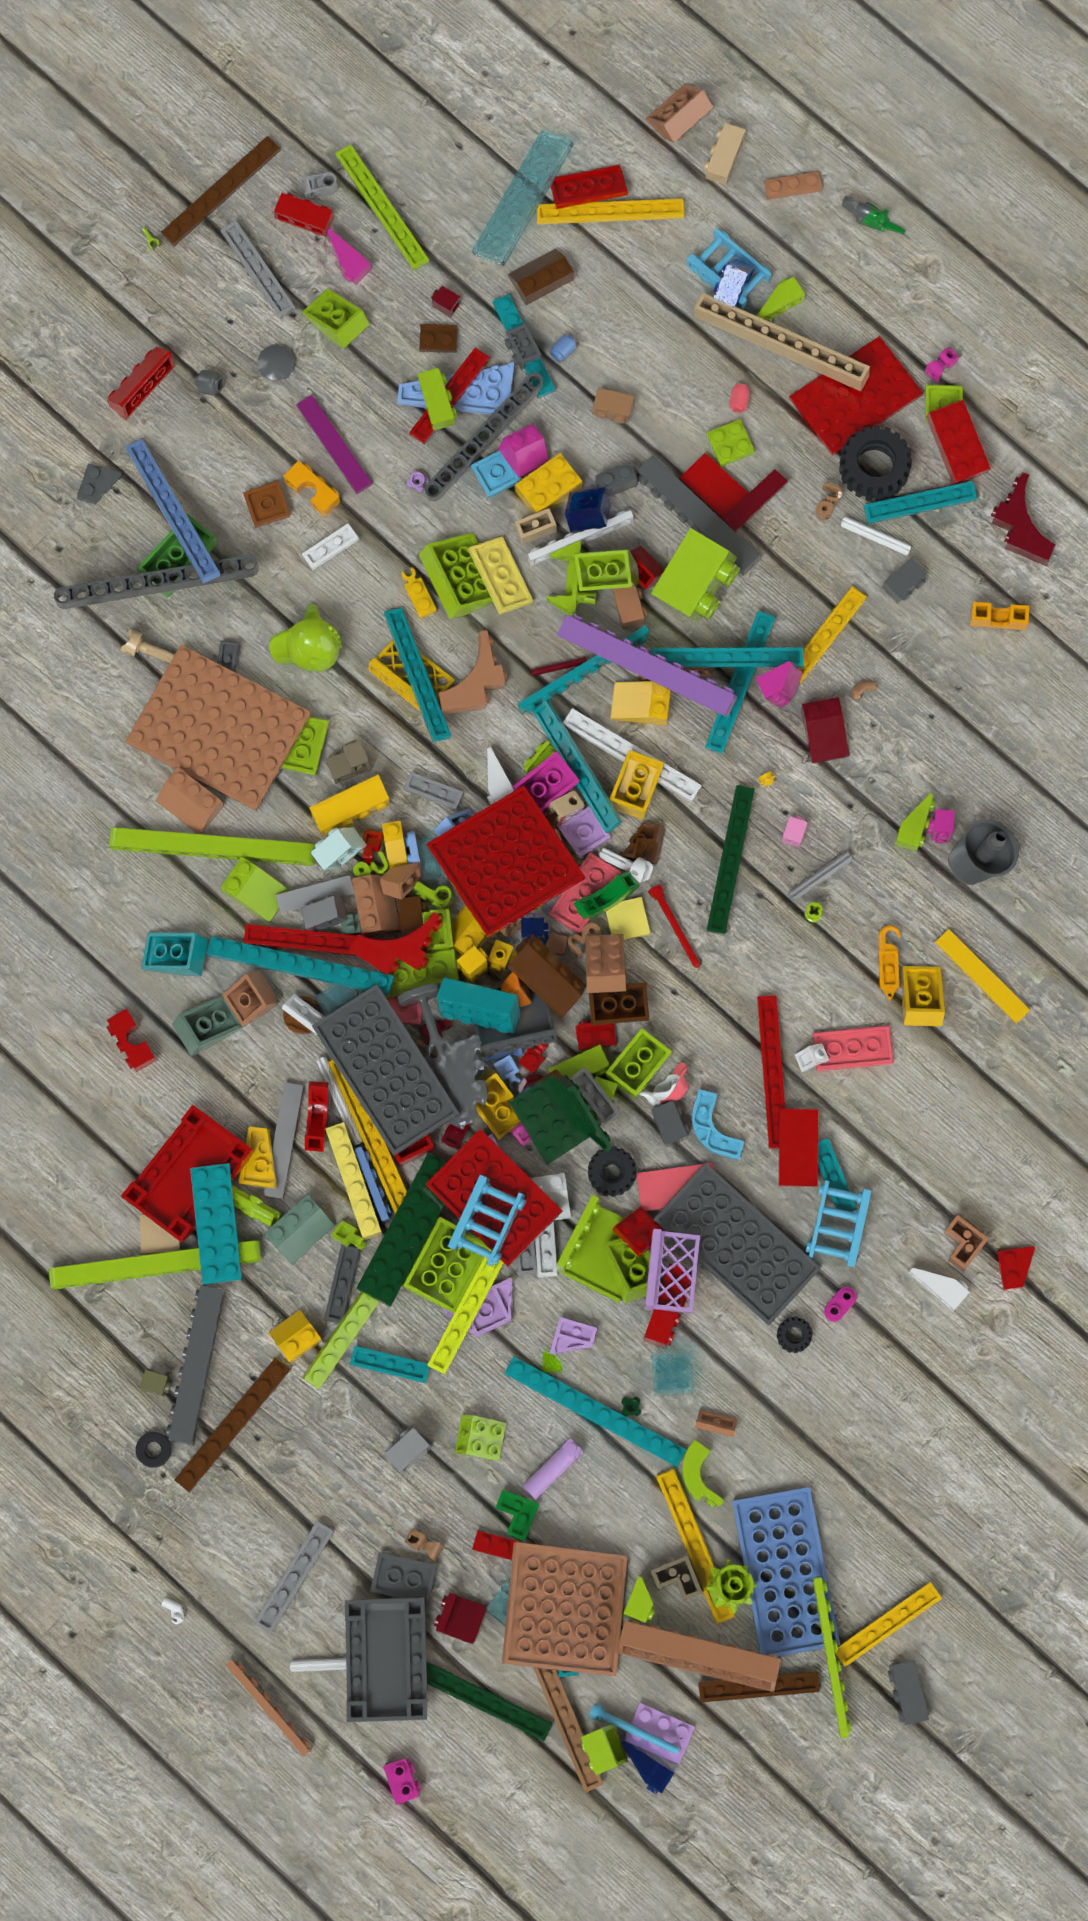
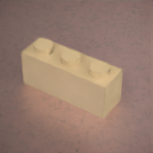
(724, 153)

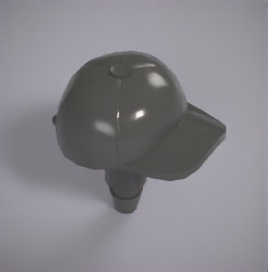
(984, 852)

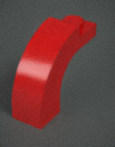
(317, 1116)

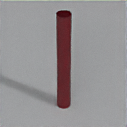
(558, 666)

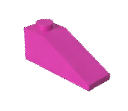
(351, 262)

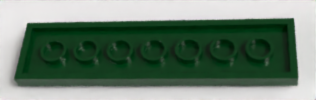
(404, 1236)

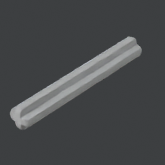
(820, 876)

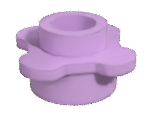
(417, 476)

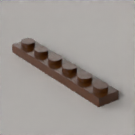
(785, 1685)

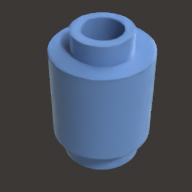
(563, 348)

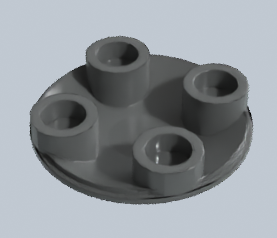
(276, 362)

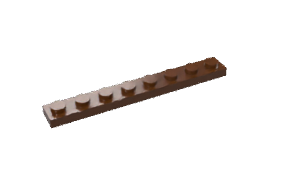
(220, 191)
(232, 1425)

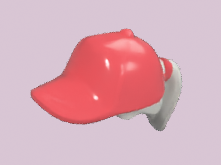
(671, 1089)

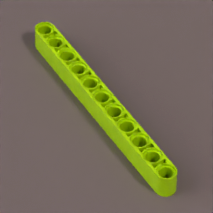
(211, 846)
(140, 1266)

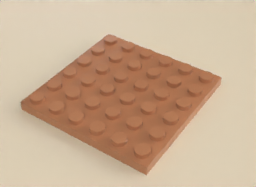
(564, 1609)

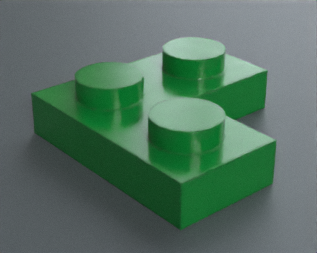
(522, 1511)

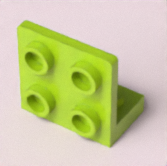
(480, 1437)

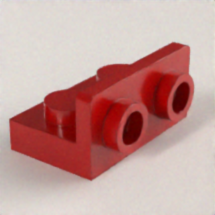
(592, 1036)

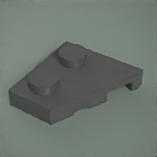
(96, 483)

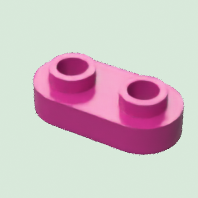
(840, 1304)

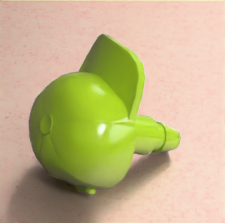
(308, 644)

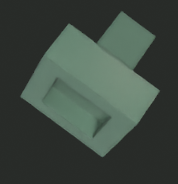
(352, 925)

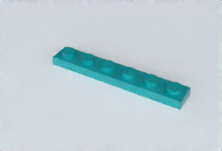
(511, 319)
(920, 502)

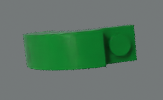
(607, 897)

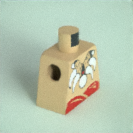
(564, 808)

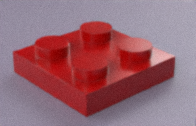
(637, 1231)

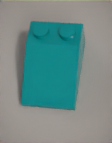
(174, 953)

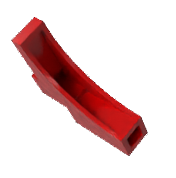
(409, 949)

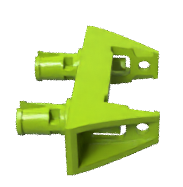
(572, 595)

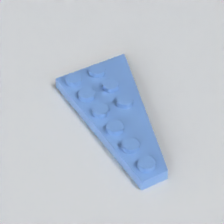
(482, 396)

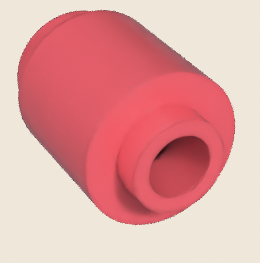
(739, 398)

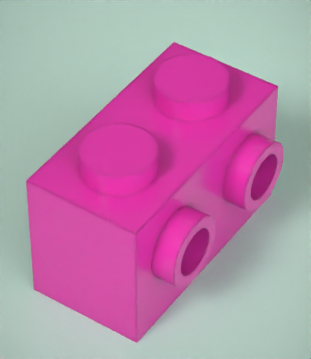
(941, 826)
(401, 1781)

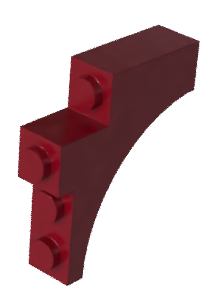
(1022, 534)

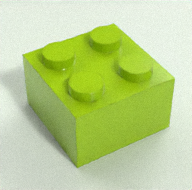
(604, 1749)

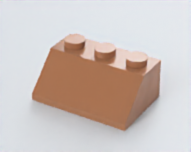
(680, 112)
(189, 801)
(375, 910)

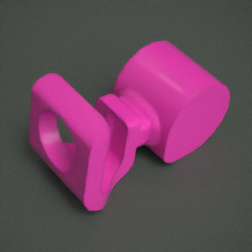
(947, 358)

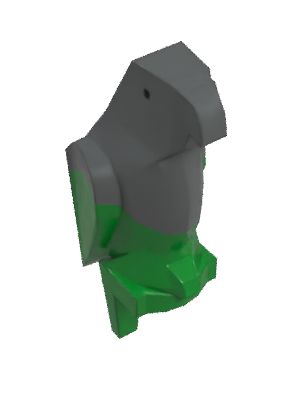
(870, 215)

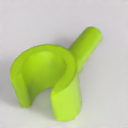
(150, 239)

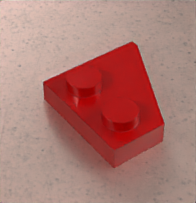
(1014, 1266)

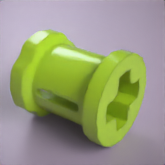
(813, 918)

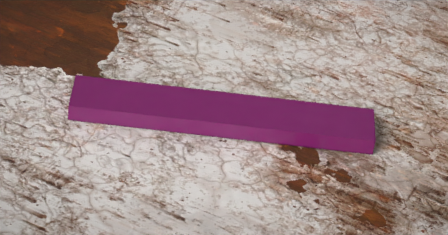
(334, 444)

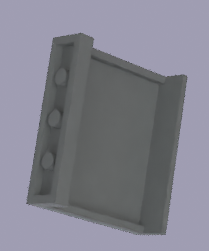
(533, 1028)

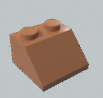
(250, 998)

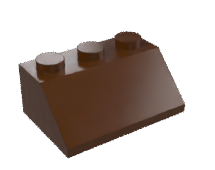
(542, 276)
(620, 1006)

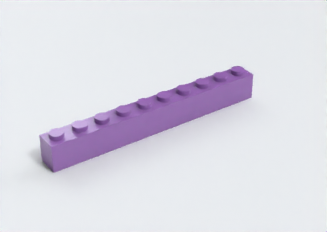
(650, 667)

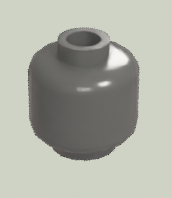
(209, 382)

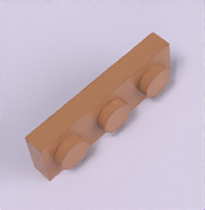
(792, 185)

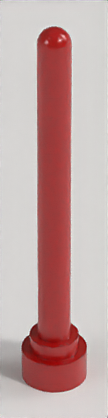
(658, 894)

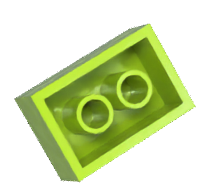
(638, 1063)

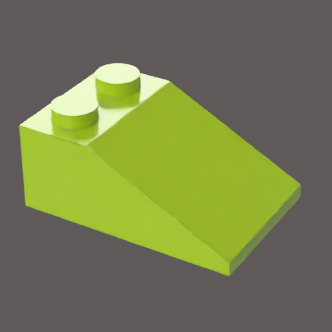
(336, 318)
(253, 889)
(628, 1270)

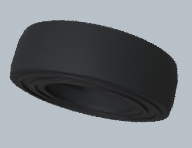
(164, 1455)

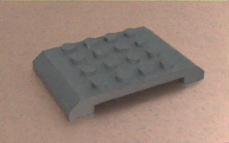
(386, 1660)

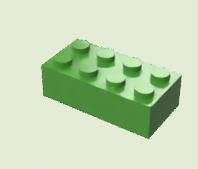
(171, 554)

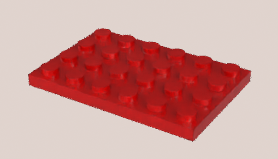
(839, 410)
(458, 1177)

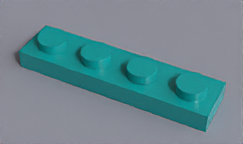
(832, 1172)
(389, 1364)

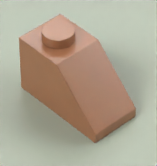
(401, 880)

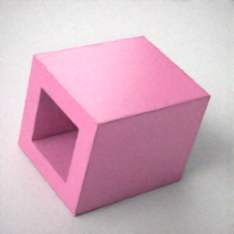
(794, 831)

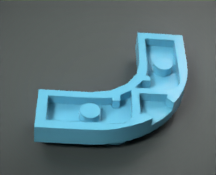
(706, 1132)

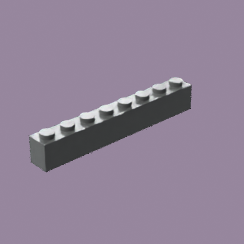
(694, 512)
(196, 1365)

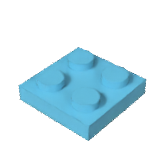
(494, 474)

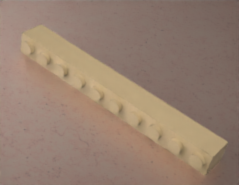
(782, 342)

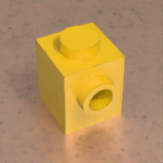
(500, 956)

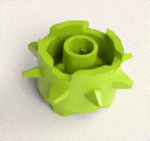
(733, 1576)

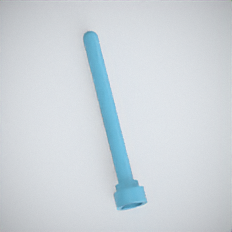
(598, 1713)

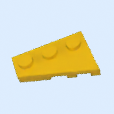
(260, 1168)

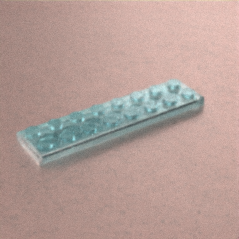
(522, 197)

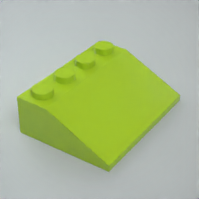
(455, 575)
(441, 1272)

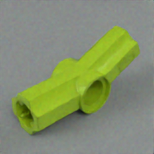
(254, 1207)

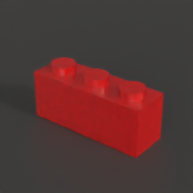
(303, 214)

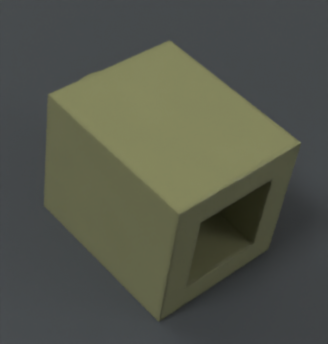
(155, 1383)

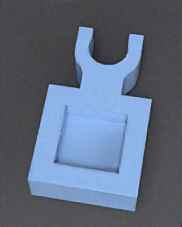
(506, 1069)

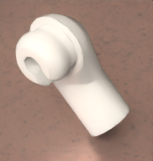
(176, 1610)

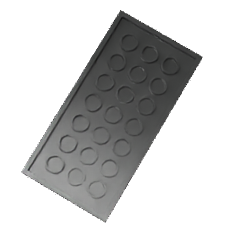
(385, 1070)
(738, 1244)

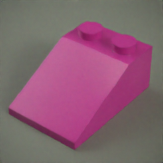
(549, 781)

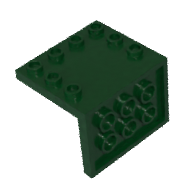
(557, 1116)

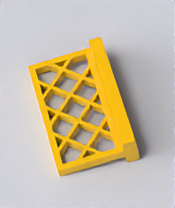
(398, 683)

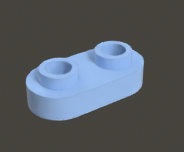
(410, 841)

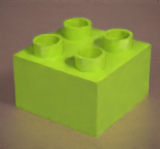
(696, 576)

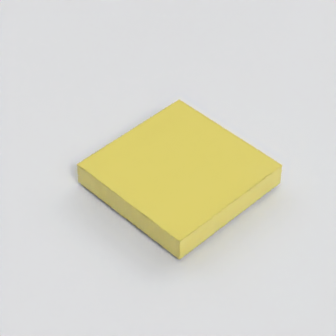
(628, 919)

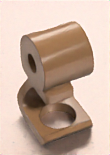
(825, 508)
(589, 929)
(419, 1541)

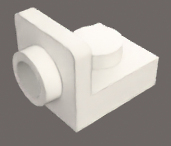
(811, 1057)

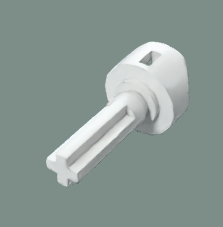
(640, 869)

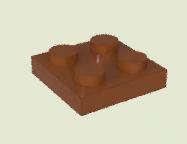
(266, 504)

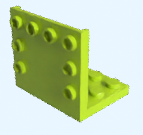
(584, 1254)

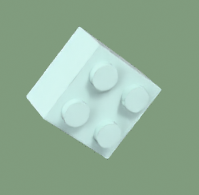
(338, 848)

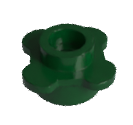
(631, 1401)

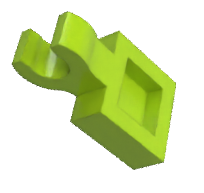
(347, 1234)

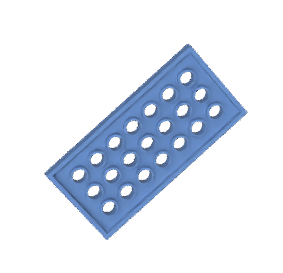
(793, 1561)

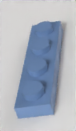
(376, 1192)

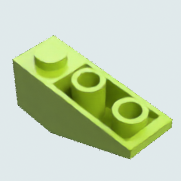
(912, 827)

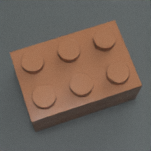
(605, 963)

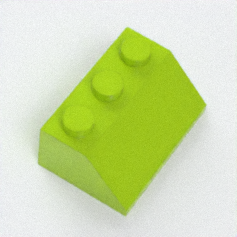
(606, 570)

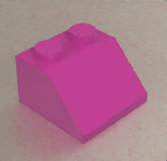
(524, 450)

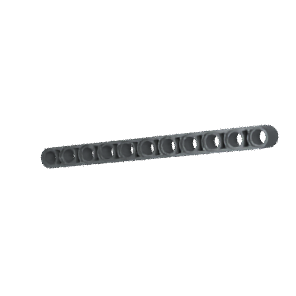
(147, 587)

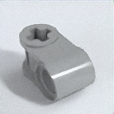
(318, 185)

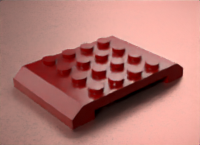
(165, 1185)

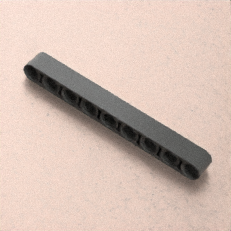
(487, 428)

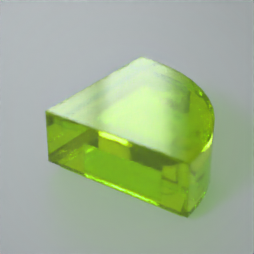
(550, 1363)

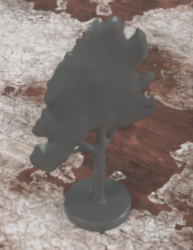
(454, 1065)

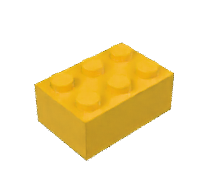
(548, 485)

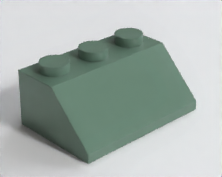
(299, 1229)

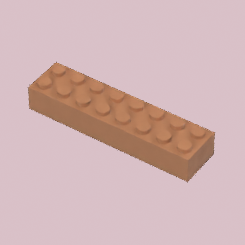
(699, 1655)

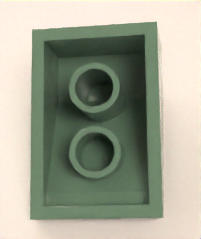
(206, 1025)

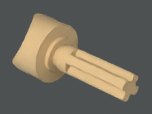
(135, 644)

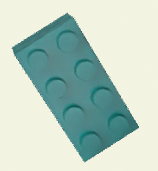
(478, 1005)

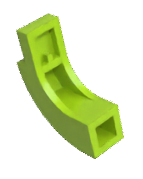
(691, 1475)

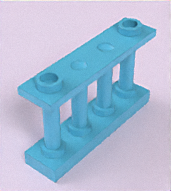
(711, 275)
(475, 1205)
(857, 1217)

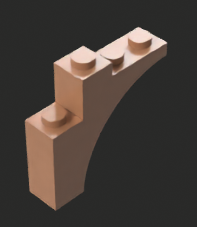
(470, 693)

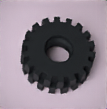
(612, 1157)

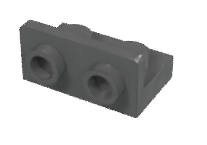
(522, 345)

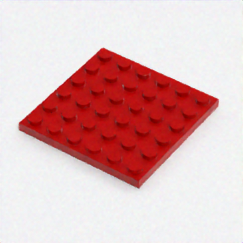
(505, 861)

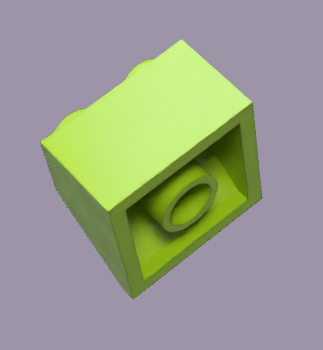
(639, 1604)

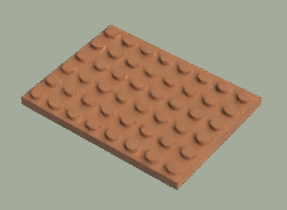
(218, 727)

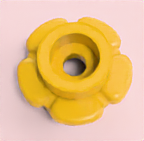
(767, 779)

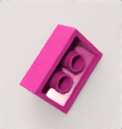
(780, 683)

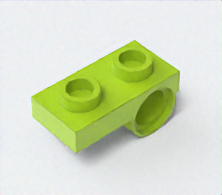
(427, 893)

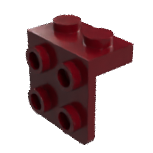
(460, 1618)

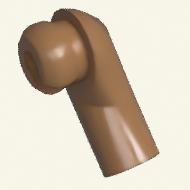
(862, 686)

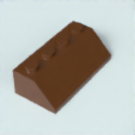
(546, 975)

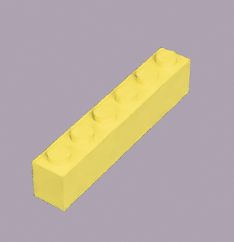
(353, 1181)

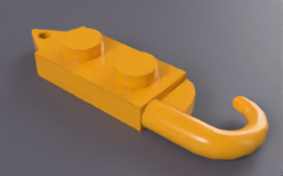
(888, 962)

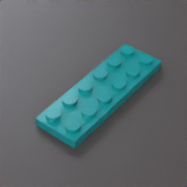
(216, 1224)

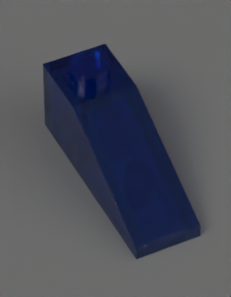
(650, 1770)

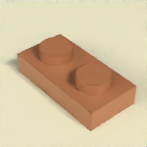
(716, 1423)

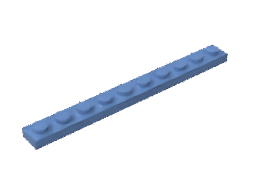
(172, 511)

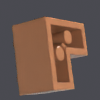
(969, 1242)

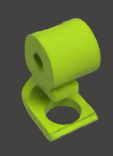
(363, 869)

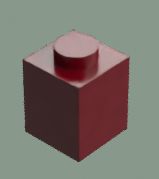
(445, 301)

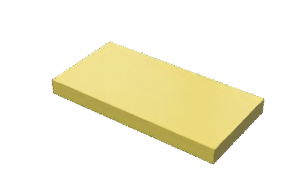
(500, 575)

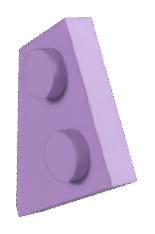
(572, 1336)

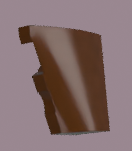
(645, 843)

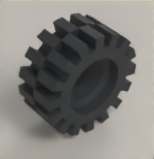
(798, 1323)

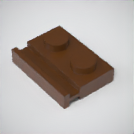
(438, 338)

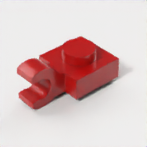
(373, 843)
(532, 1058)

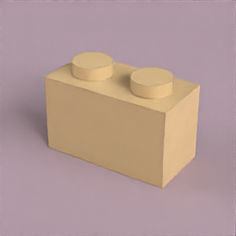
(535, 526)

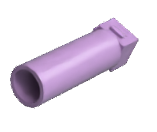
(553, 1469)

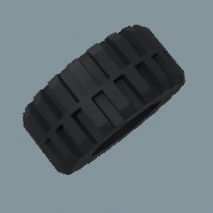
(881, 441)

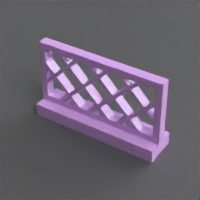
(655, 1271)

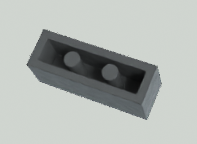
(908, 1693)

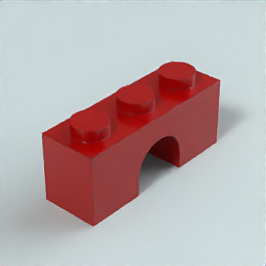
(138, 1055)

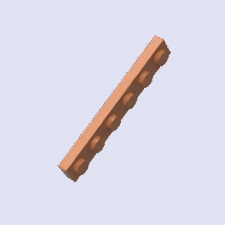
(274, 1713)

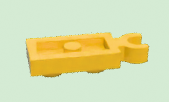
(418, 595)

